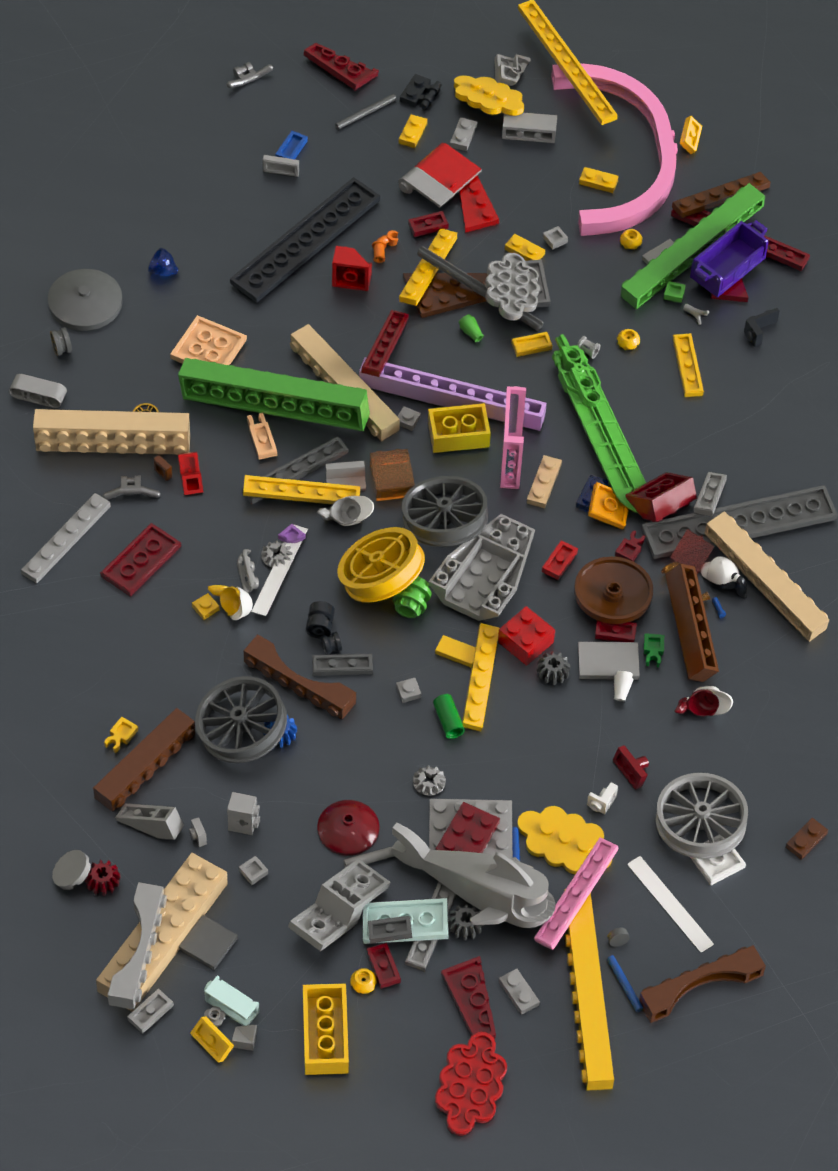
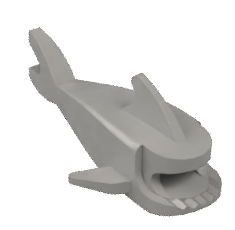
(491, 883)

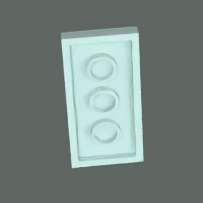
(427, 917)

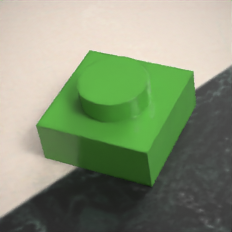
(674, 291)

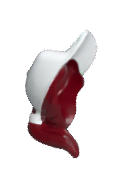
(705, 702)

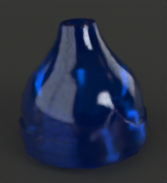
(162, 263)

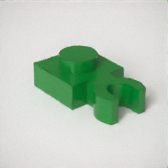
(653, 648)

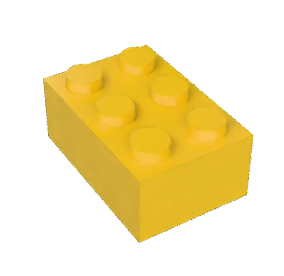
(459, 428)

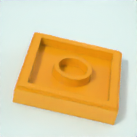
(606, 506)

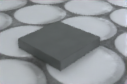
(208, 942)

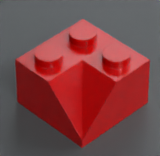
(350, 269)

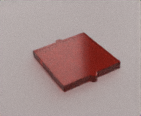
(692, 550)

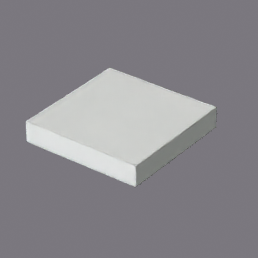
(720, 867)

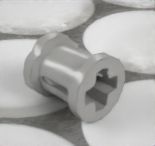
(594, 348)

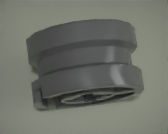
(61, 341)

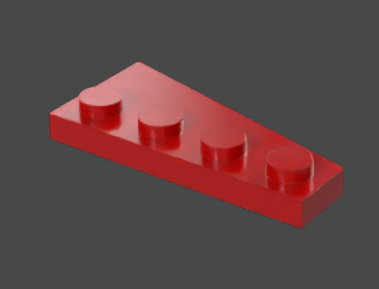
(476, 206)

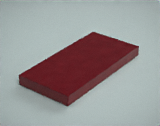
(140, 559)

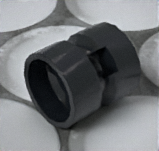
(320, 619)

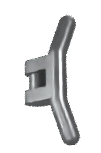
(249, 77)
(131, 486)

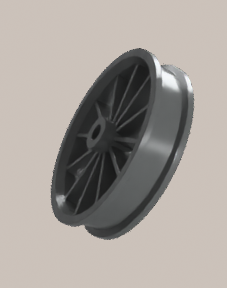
(445, 511)
(241, 719)

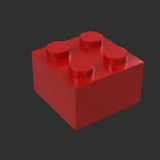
(526, 635)

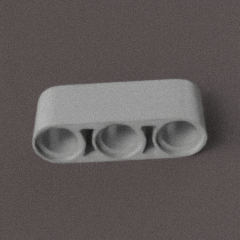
(37, 390)

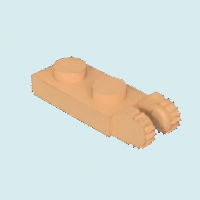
(262, 437)

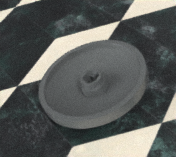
(85, 299)

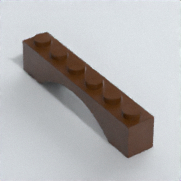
(332, 697)
(739, 967)

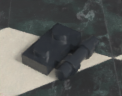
(416, 89)

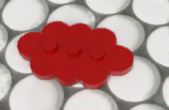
(471, 1083)

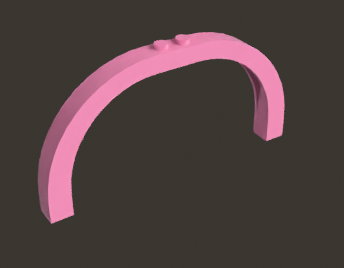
(636, 211)

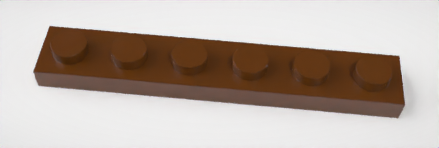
(717, 195)

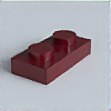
(428, 223)
(616, 632)
(383, 965)

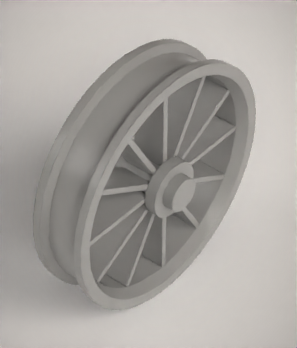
(701, 815)

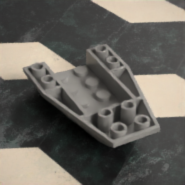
(485, 570)

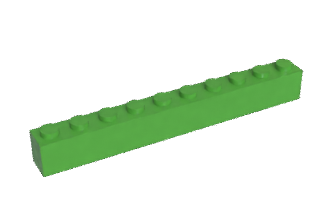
(681, 254)

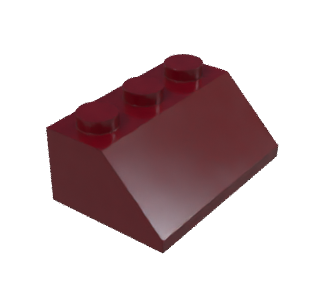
(662, 496)

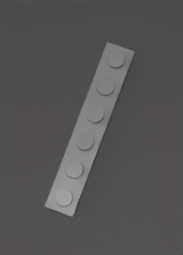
(65, 538)

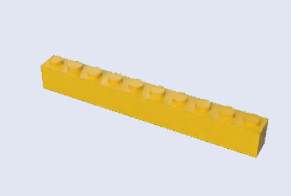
(589, 1000)

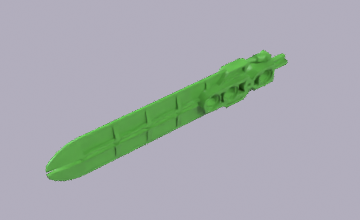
(597, 419)

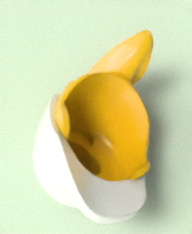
(233, 600)

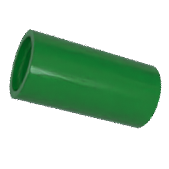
(448, 716)

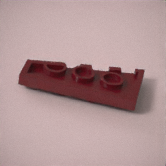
(341, 67)

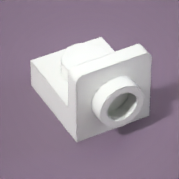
(604, 800)

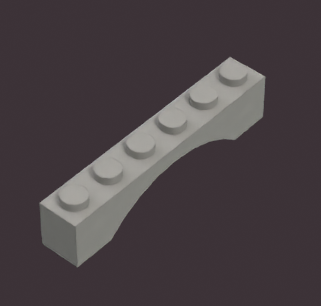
(126, 984)

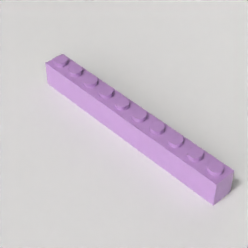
(450, 393)

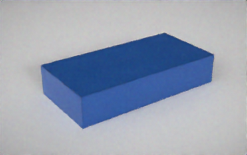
(292, 145)

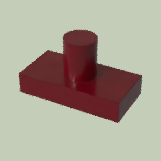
(630, 767)

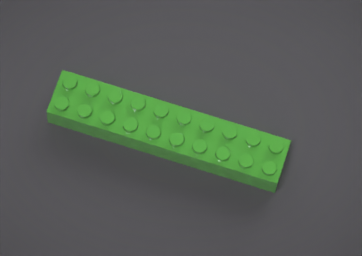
(274, 394)

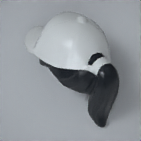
(725, 575)

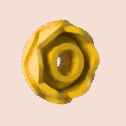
(631, 239)
(628, 339)
(363, 986)

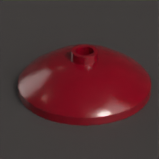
(348, 837)

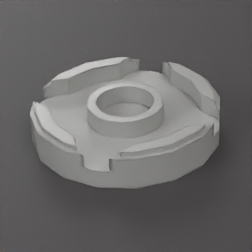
(71, 869)

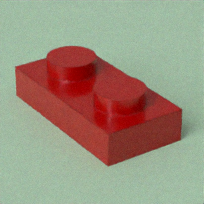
(559, 560)

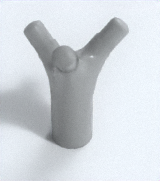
(695, 312)

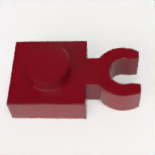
(630, 548)

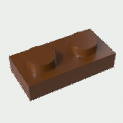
(806, 838)

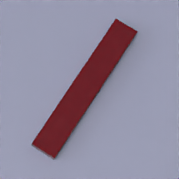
(385, 343)

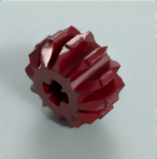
(102, 877)

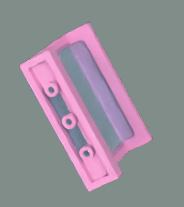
(512, 437)

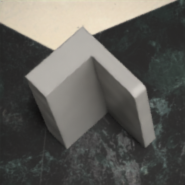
(346, 474)

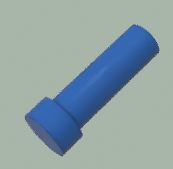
(721, 613)

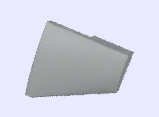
(509, 69)

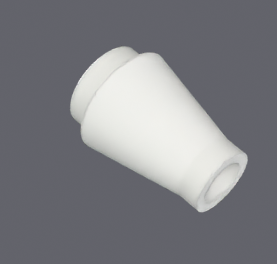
(622, 684)

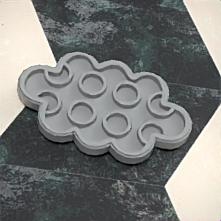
(512, 286)

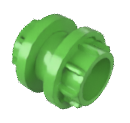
(413, 599)

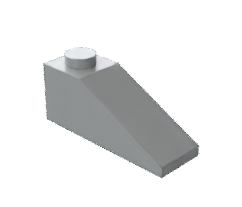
(156, 821)

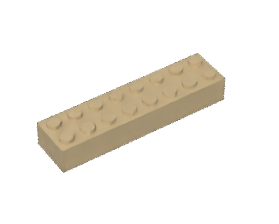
(111, 431)
(188, 898)

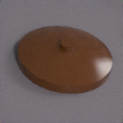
(613, 590)

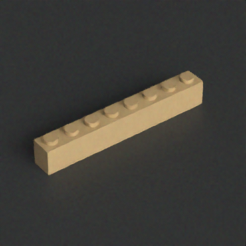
(335, 370)
(767, 576)

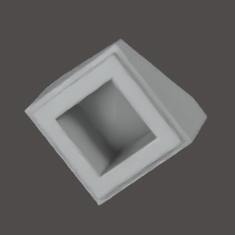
(244, 1037)

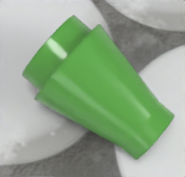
(470, 326)

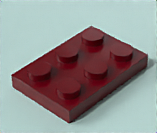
(469, 830)

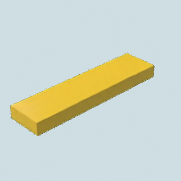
(687, 365)

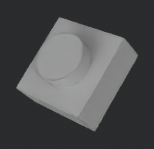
(555, 237)
(408, 418)
(408, 690)
(197, 832)
(253, 870)

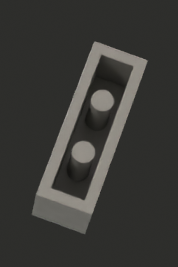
(530, 127)

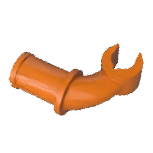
(380, 244)

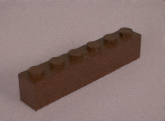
(692, 622)
(144, 760)

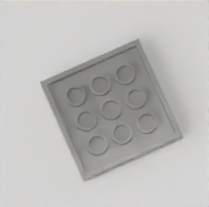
(443, 811)

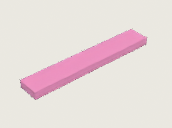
(576, 893)

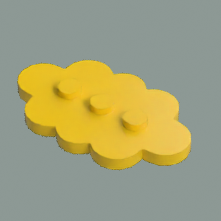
(488, 95)
(559, 837)

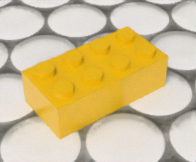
(325, 1029)

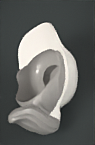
(348, 510)

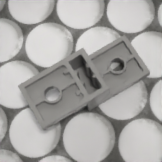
(339, 904)

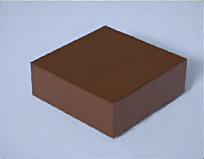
(163, 468)

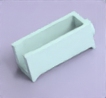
(231, 1001)

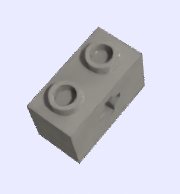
(243, 813)

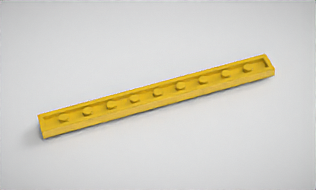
(567, 62)

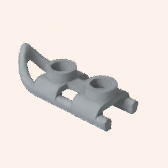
(247, 570)

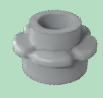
(220, 1015)

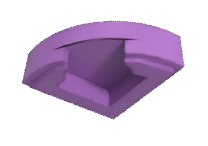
(291, 535)

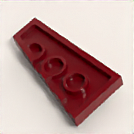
(470, 995)

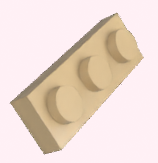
(544, 481)

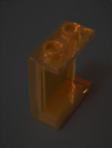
(391, 473)

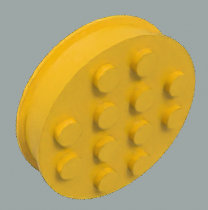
(381, 564)

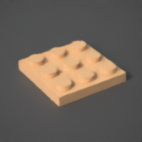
(208, 343)

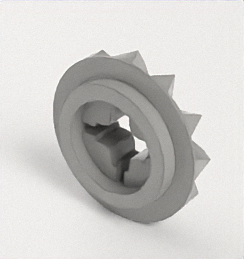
(268, 553)
(429, 788)

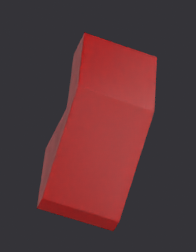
(190, 473)

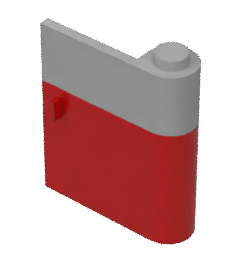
(439, 175)

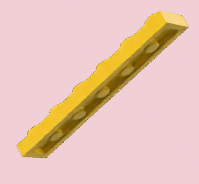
(425, 271)
(297, 490)
(480, 677)

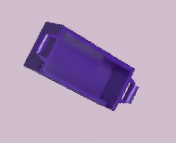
(730, 257)

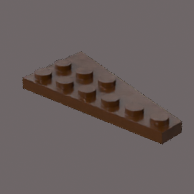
(447, 294)

